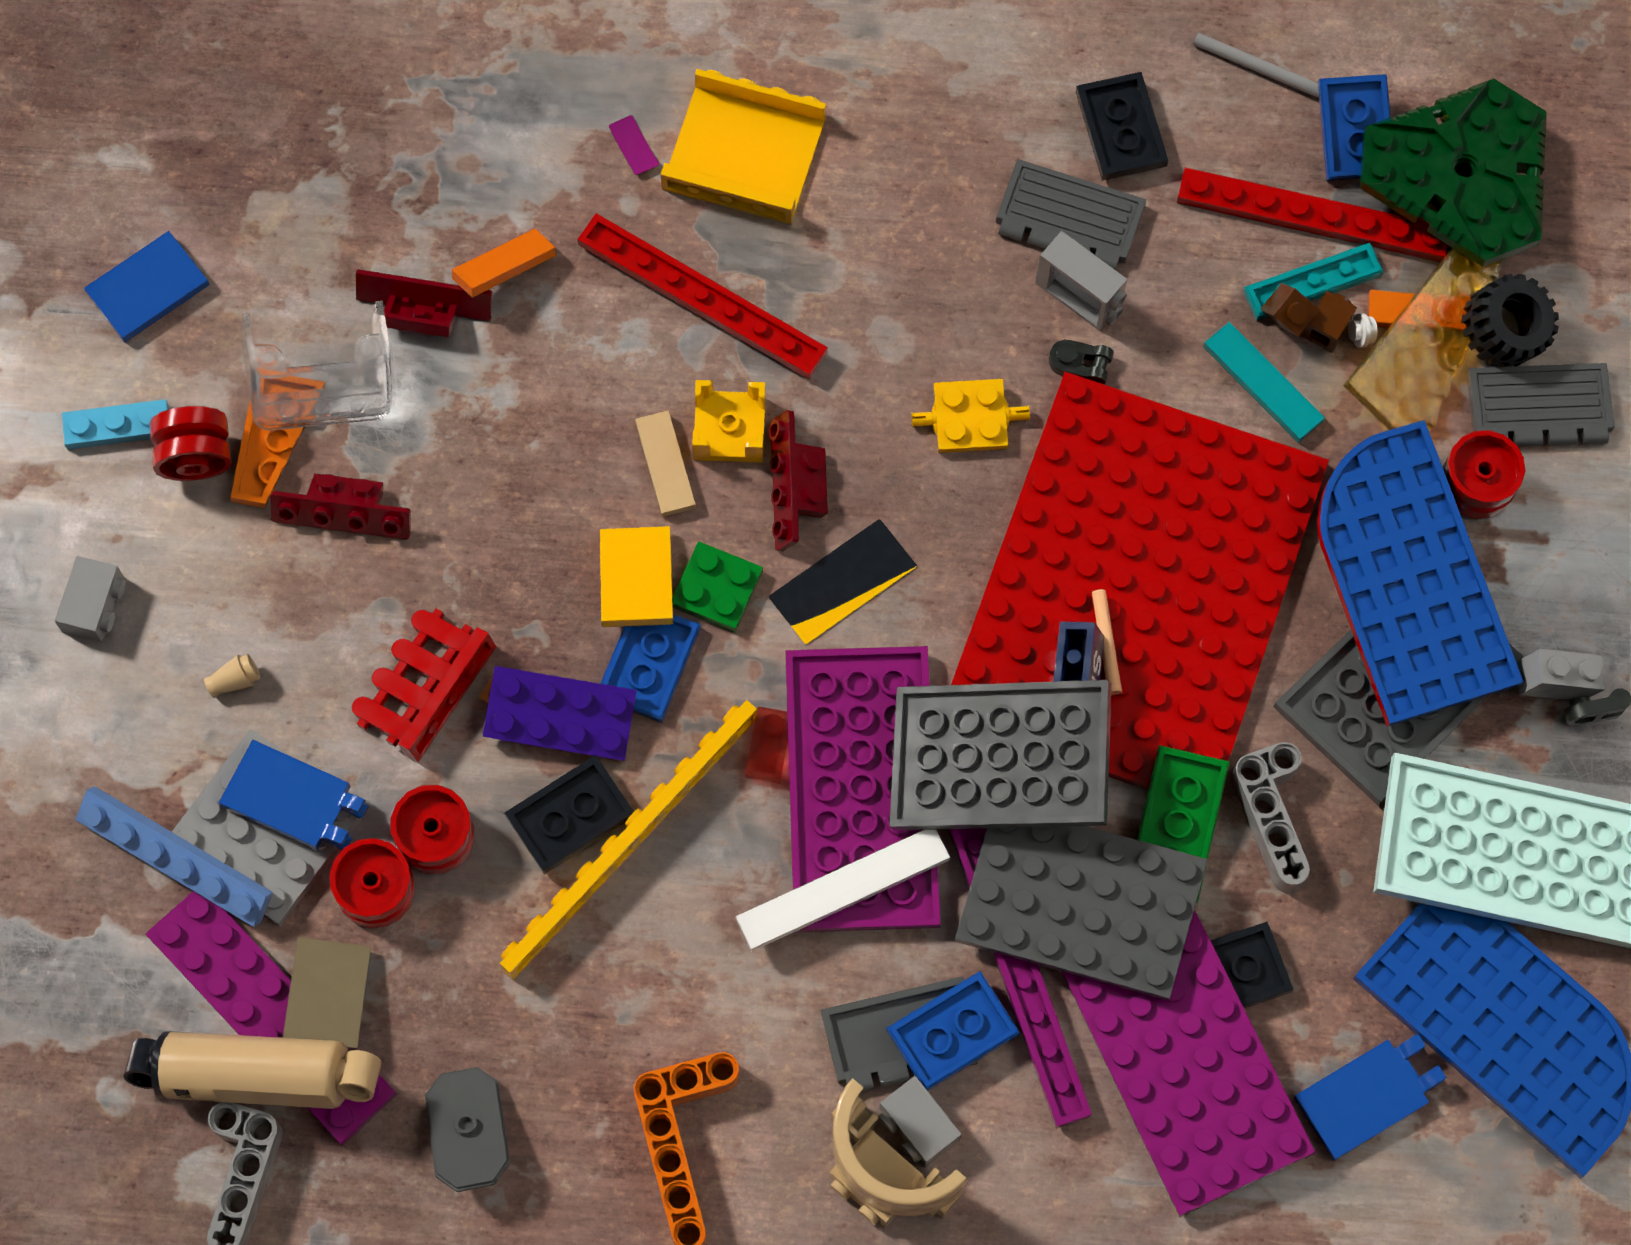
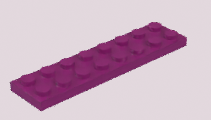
(245, 990)

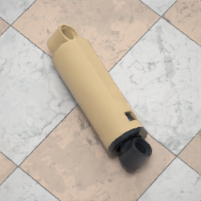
(252, 1069)

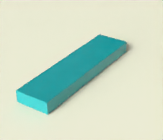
(1313, 280)
(1263, 382)

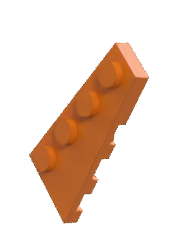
(261, 462)

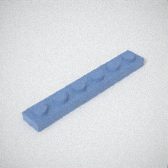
(174, 856)

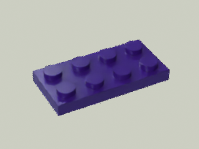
(559, 713)

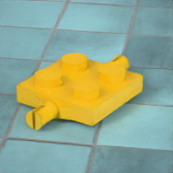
(970, 415)

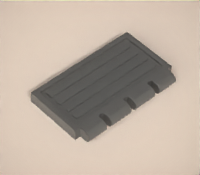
(1053, 202)
(1542, 402)
(860, 1037)

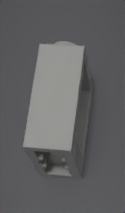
(1081, 281)

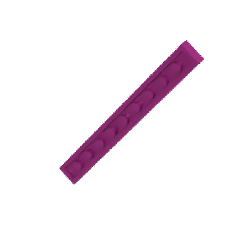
(1033, 1012)

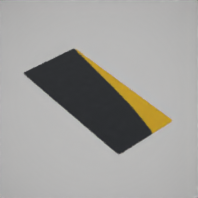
(842, 581)

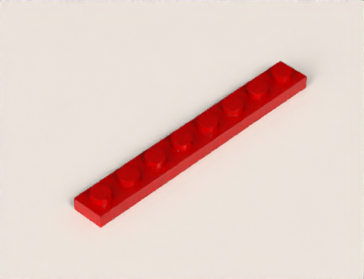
(1309, 214)
(702, 296)

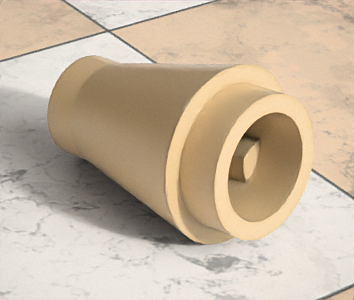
(233, 676)

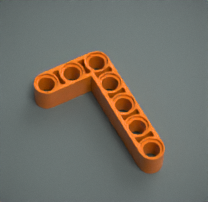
(671, 1142)

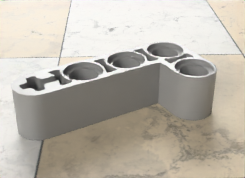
(1276, 821)
(236, 1183)

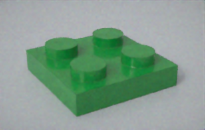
(716, 586)

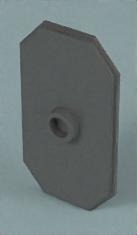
(467, 1129)

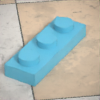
(110, 424)

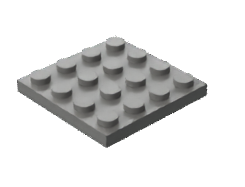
(253, 849)

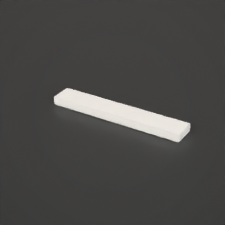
(842, 888)

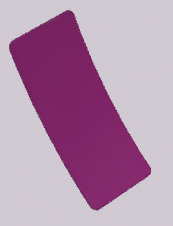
(633, 145)

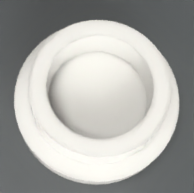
(1362, 330)

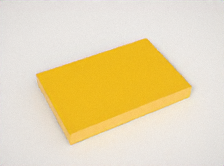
(636, 576)

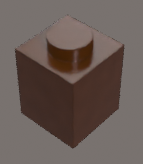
(1289, 309)
(1331, 321)

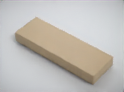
(665, 463)

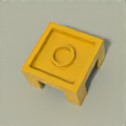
(729, 423)

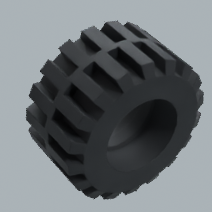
(1531, 310)

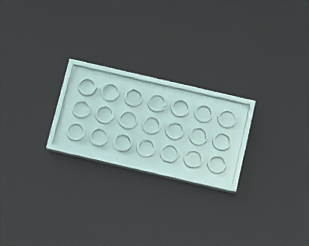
(1506, 850)

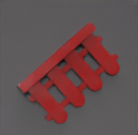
(438, 697)

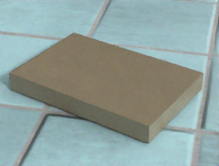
(327, 991)

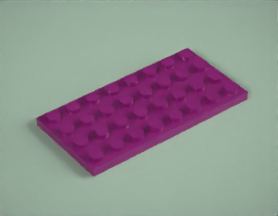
(842, 776)
(1195, 1078)

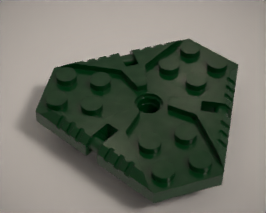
(1487, 139)

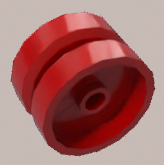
(190, 443)
(1484, 473)
(413, 825)
(360, 865)

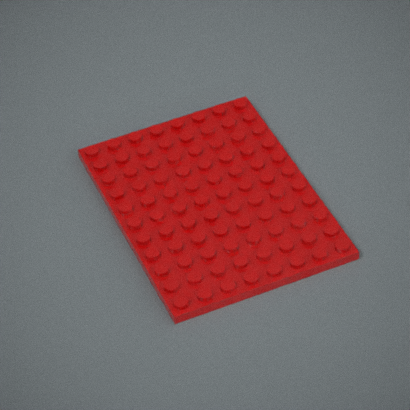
(1183, 533)

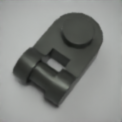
(1069, 357)
(1588, 711)

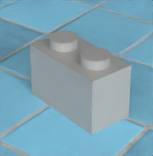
(90, 599)
(1561, 674)
(918, 1122)

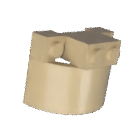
(878, 1174)

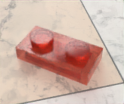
(768, 746)

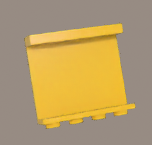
(745, 146)

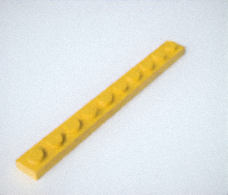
(618, 849)

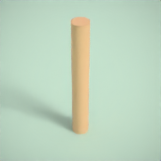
(1109, 654)

